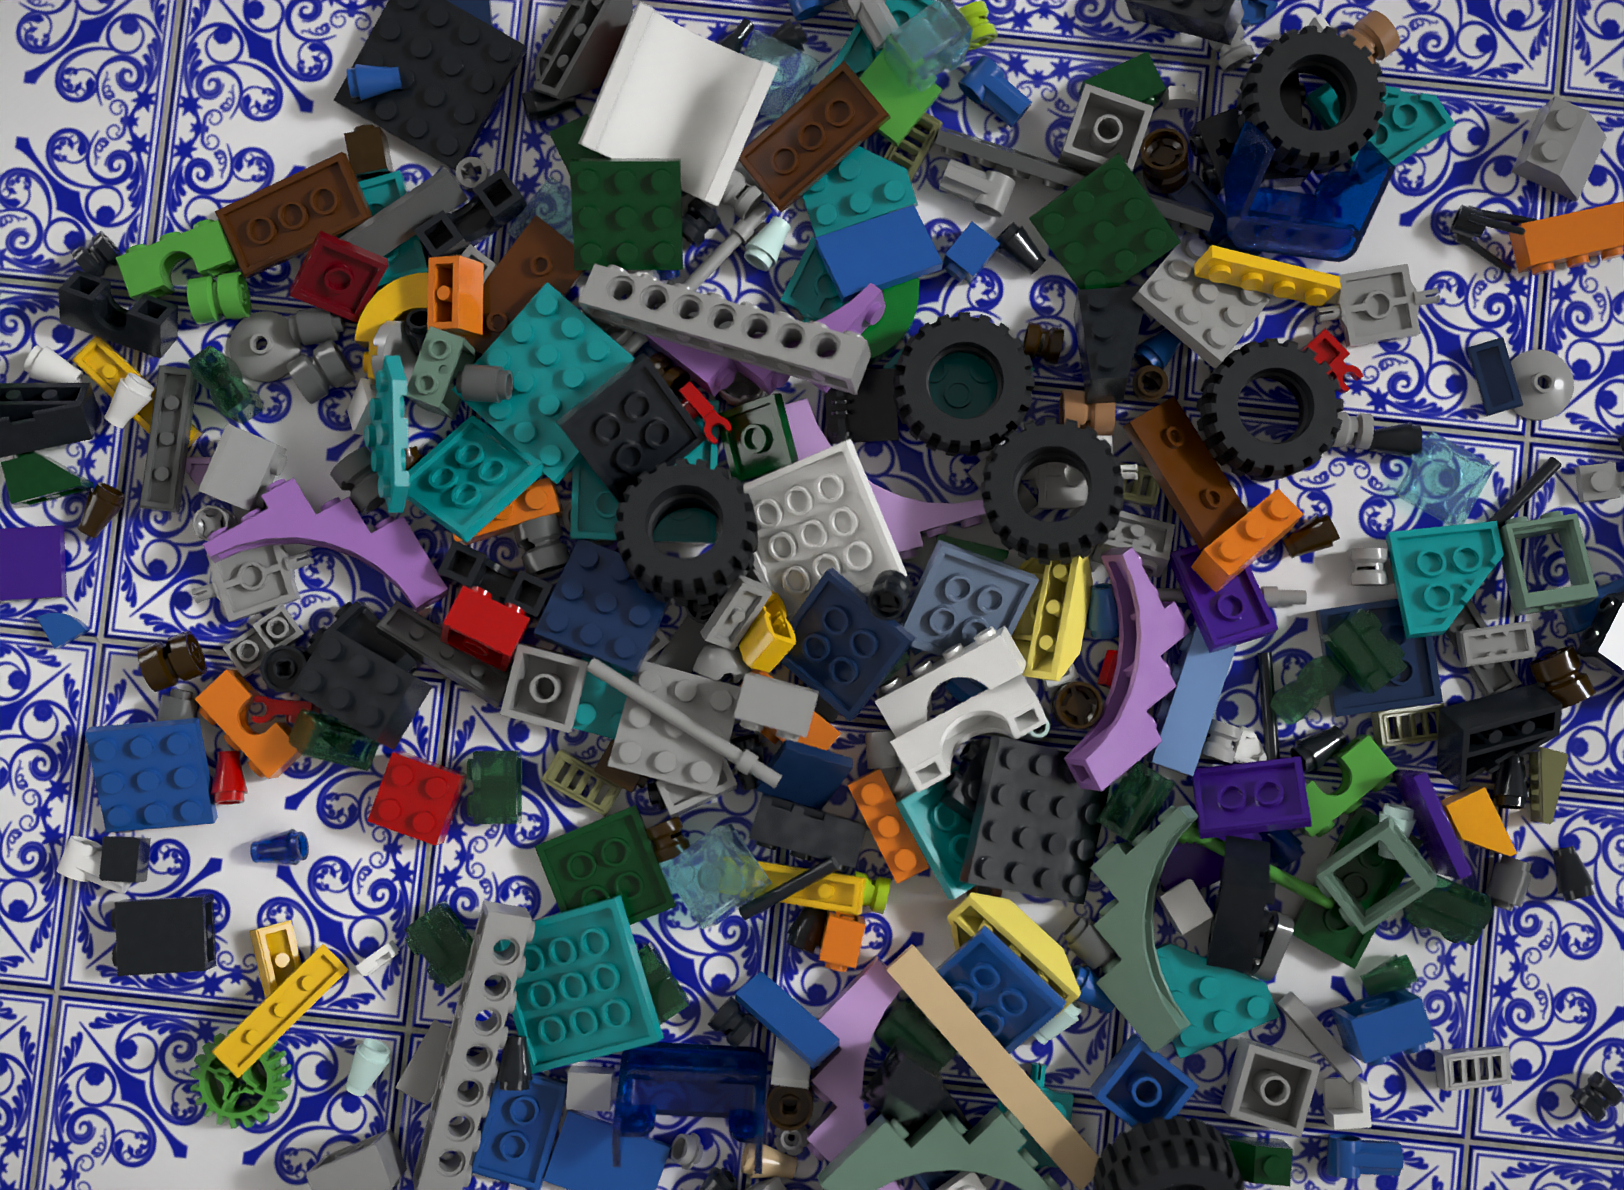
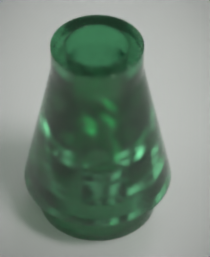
(1390, 976)

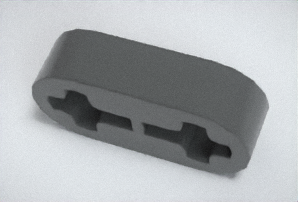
(1274, 946)

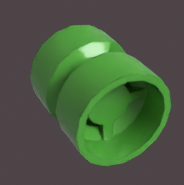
(213, 298)

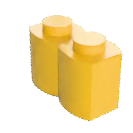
(768, 636)

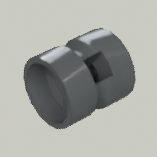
(317, 373)
(356, 476)
(541, 545)

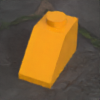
(1477, 820)

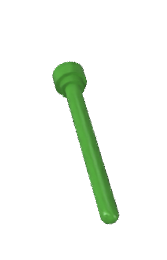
(1276, 875)

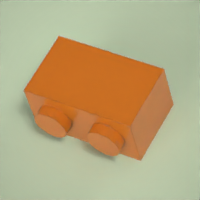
(455, 295)
(841, 940)

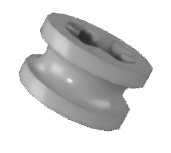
(465, 164)

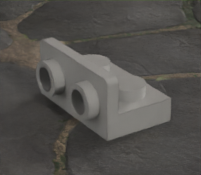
(1147, 536)

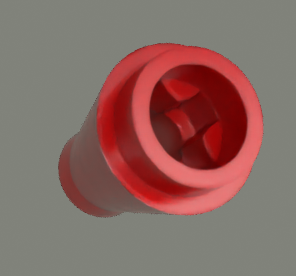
(228, 779)

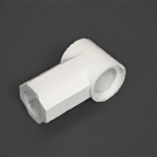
(82, 863)

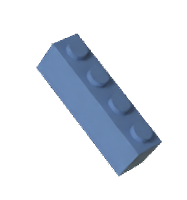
(1191, 704)

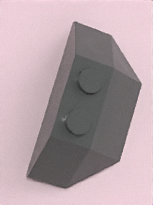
(581, 47)

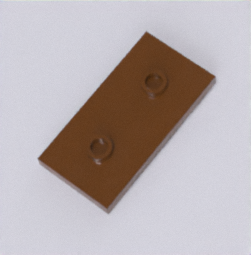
(813, 136)
(288, 214)
(533, 260)
(1186, 471)

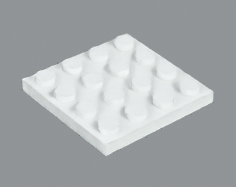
(818, 519)

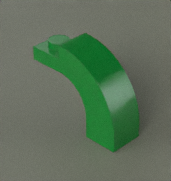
(896, 321)

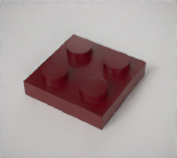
(338, 276)

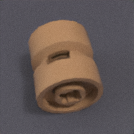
(1376, 34)
(1097, 416)

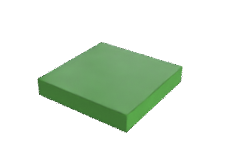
(903, 108)

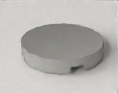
(394, 341)

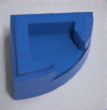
(1257, 11)
(61, 628)

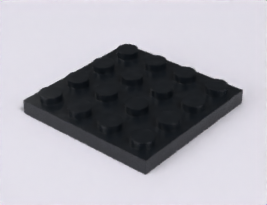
(448, 71)
(1032, 824)

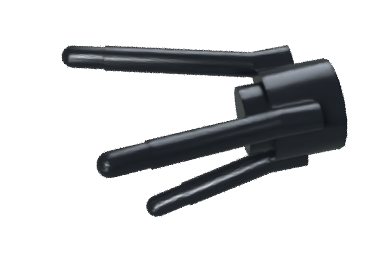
(1472, 222)

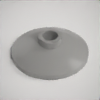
(271, 362)
(1539, 402)

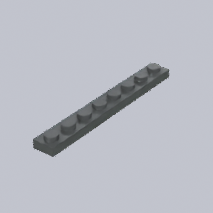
(1055, 174)

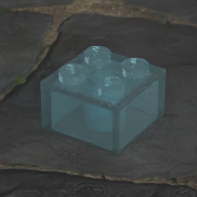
(928, 45)
(716, 876)

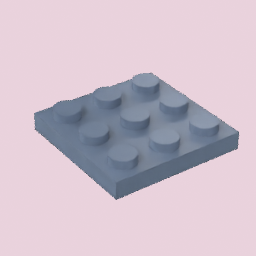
(964, 596)

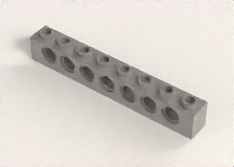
(840, 371)
(495, 923)

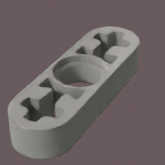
(1319, 1037)

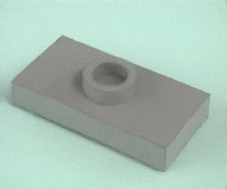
(1496, 644)

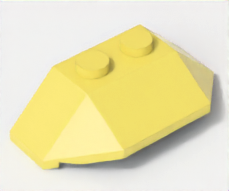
(1054, 618)
(1020, 935)

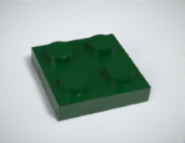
(758, 438)

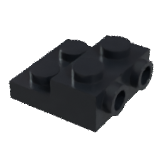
(965, 782)

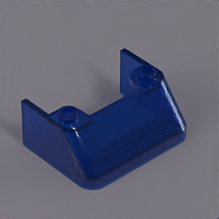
(1296, 223)
(694, 1083)

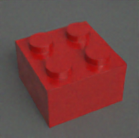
(484, 627)
(417, 798)

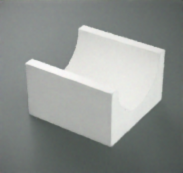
(678, 100)

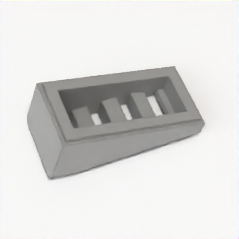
(1445, 1071)

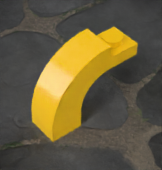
(390, 304)

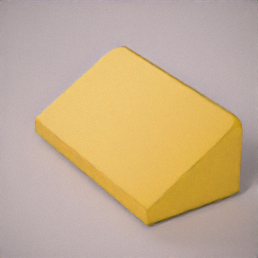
(275, 954)

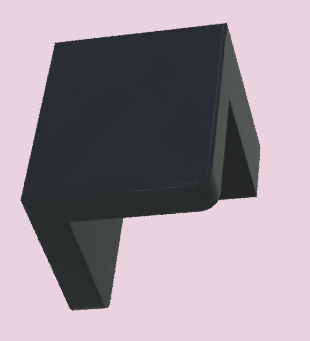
(124, 859)

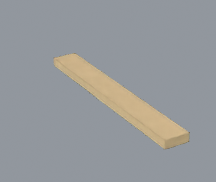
(994, 1066)

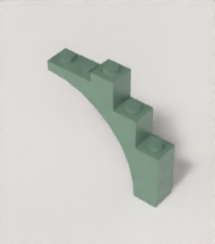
(1128, 926)
(938, 1145)

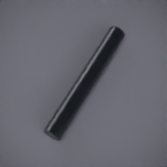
(1526, 491)
(1269, 716)
(789, 888)

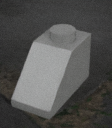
(789, 1067)

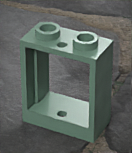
(435, 370)
(1576, 558)
(1407, 855)

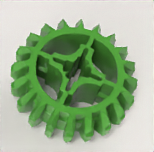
(225, 1103)

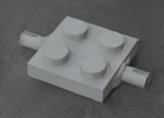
(1377, 305)
(254, 581)

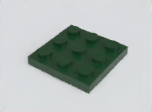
(627, 213)
(1105, 227)
(606, 862)

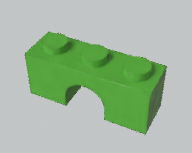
(150, 267)
(1363, 769)

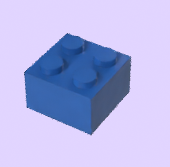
(1383, 1026)
(1142, 1084)

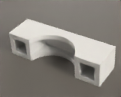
(989, 660)
(931, 746)

